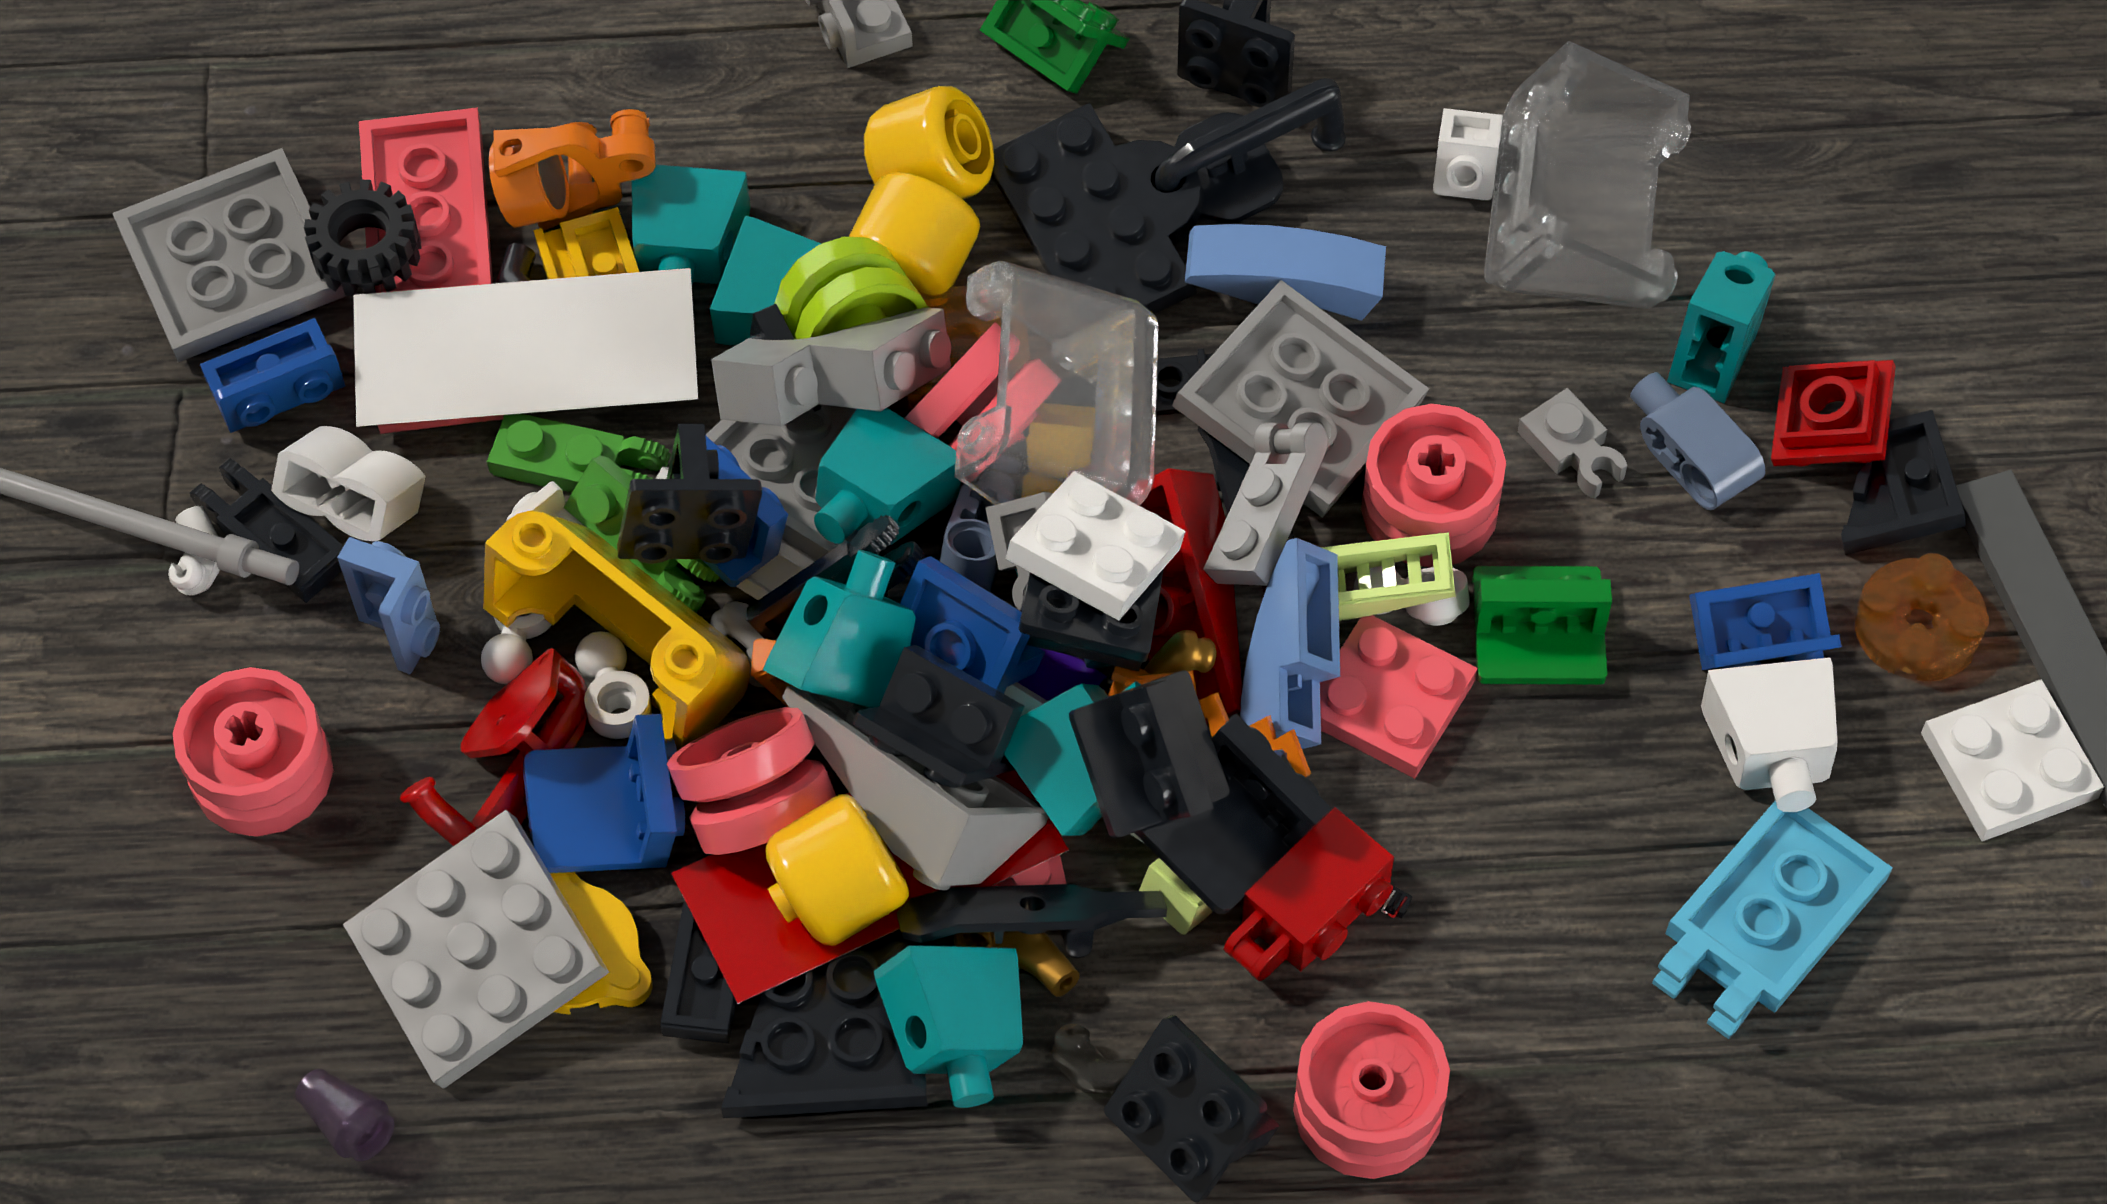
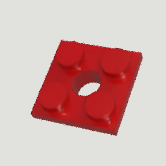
(1848, 435)

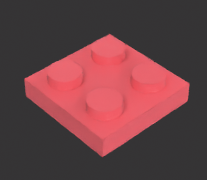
(1393, 694)

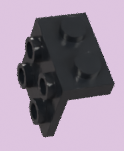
(1248, 830)

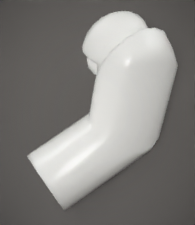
(192, 572)

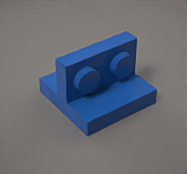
(968, 626)

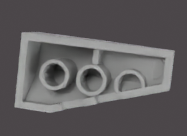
(934, 828)

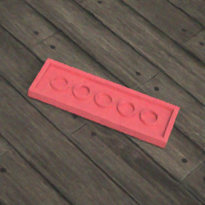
(442, 174)

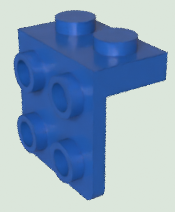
(605, 803)

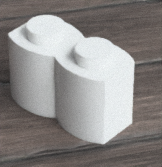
(348, 483)

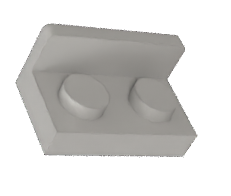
(863, 28)

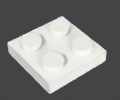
(1095, 545)
(2012, 760)

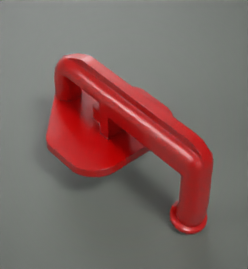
(501, 727)

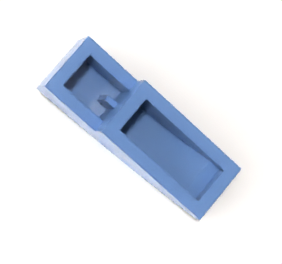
(1323, 267)
(1294, 643)

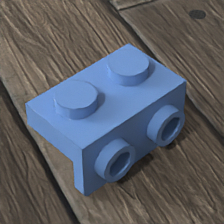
(391, 596)

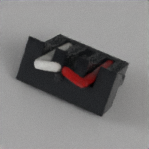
(1396, 903)

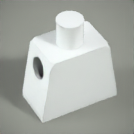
(1775, 726)

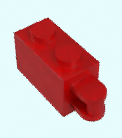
(1312, 897)

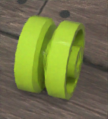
(844, 287)

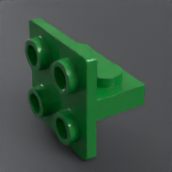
(1055, 36)
(1541, 624)

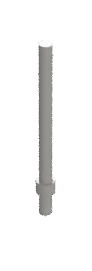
(231, 553)

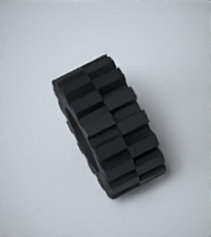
(355, 211)

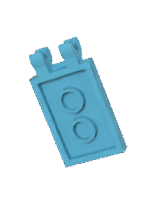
(1769, 913)

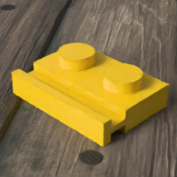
(587, 247)

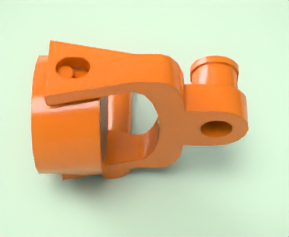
(532, 177)

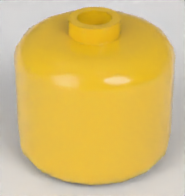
(933, 137)
(922, 227)
(834, 871)

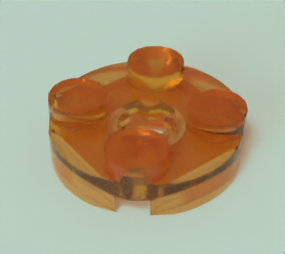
(1929, 586)

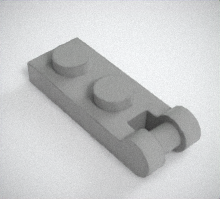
(1267, 503)

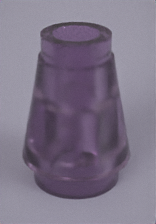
(345, 1115)

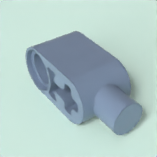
(1696, 441)
(968, 540)

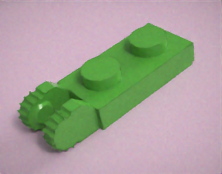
(549, 451)
(600, 506)

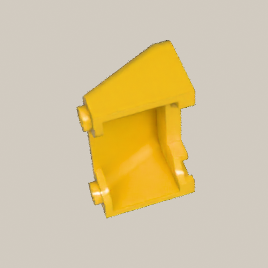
(552, 563)

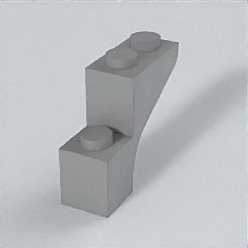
(848, 368)

